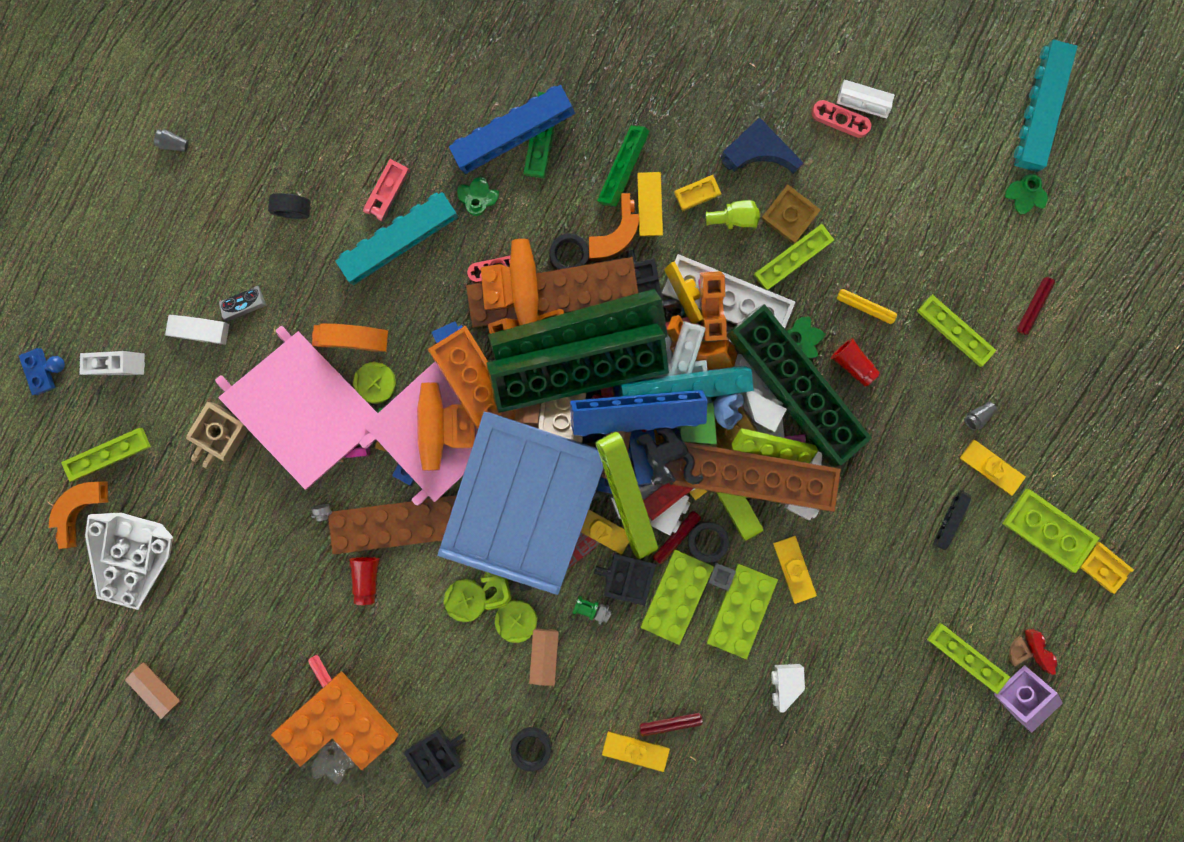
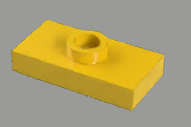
(697, 193)

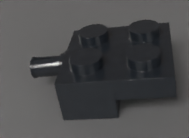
(646, 274)
(627, 578)
(435, 756)

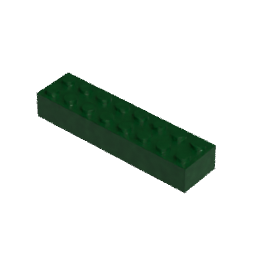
(582, 324)
(578, 367)
(798, 386)

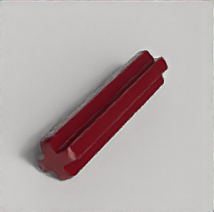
(1036, 305)
(676, 538)
(671, 724)

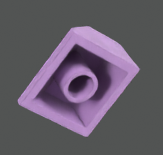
(1029, 698)

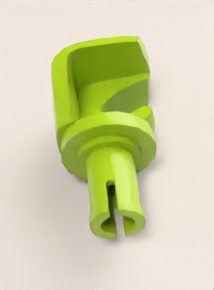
(737, 213)
(501, 596)

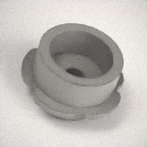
(321, 512)
(602, 613)

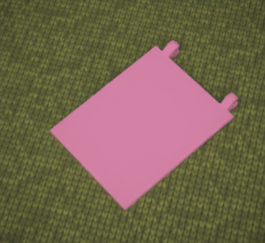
(299, 408)
(397, 432)

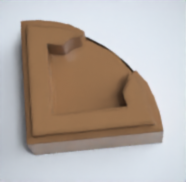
(1019, 651)

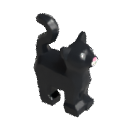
(667, 452)

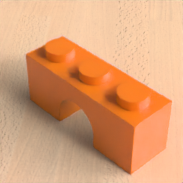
(711, 297)

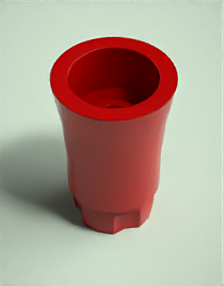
(855, 362)
(364, 579)

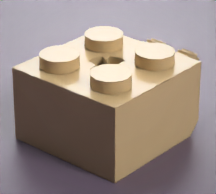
(204, 434)

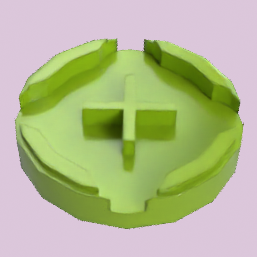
(374, 382)
(465, 600)
(516, 621)

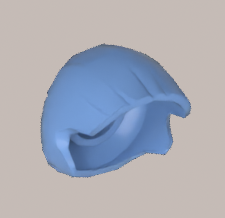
(727, 409)

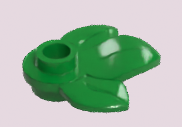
(477, 193)
(1027, 197)
(806, 336)

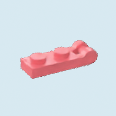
(386, 189)

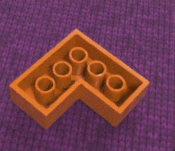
(340, 714)

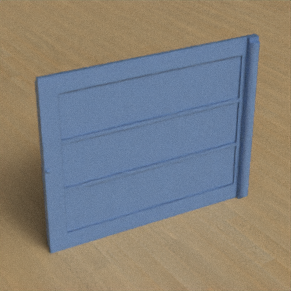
(521, 503)

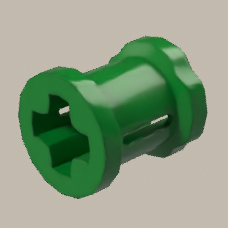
(585, 608)

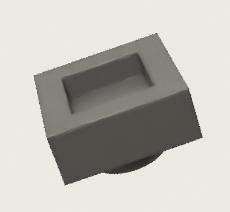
(721, 576)

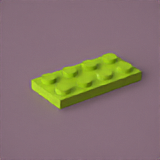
(1050, 530)
(676, 597)
(742, 611)

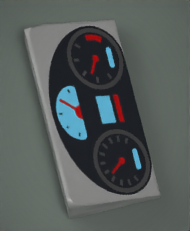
(242, 304)

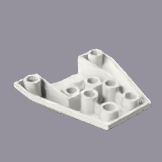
(126, 556)

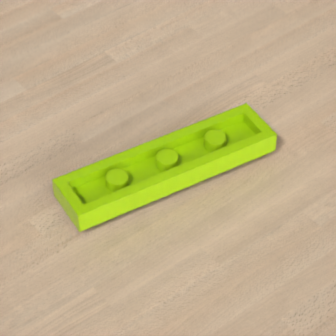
(794, 257)
(956, 330)
(773, 446)
(105, 454)
(968, 658)

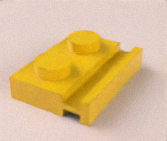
(1106, 568)

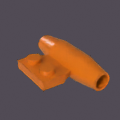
(513, 284)
(440, 427)

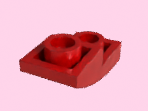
(1044, 658)

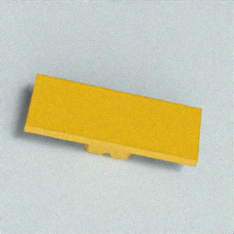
(650, 204)
(685, 292)
(992, 467)
(605, 532)
(794, 569)
(635, 751)

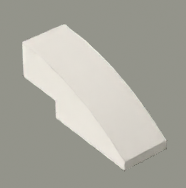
(197, 329)

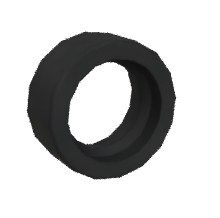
(289, 206)
(565, 238)
(708, 557)
(527, 765)

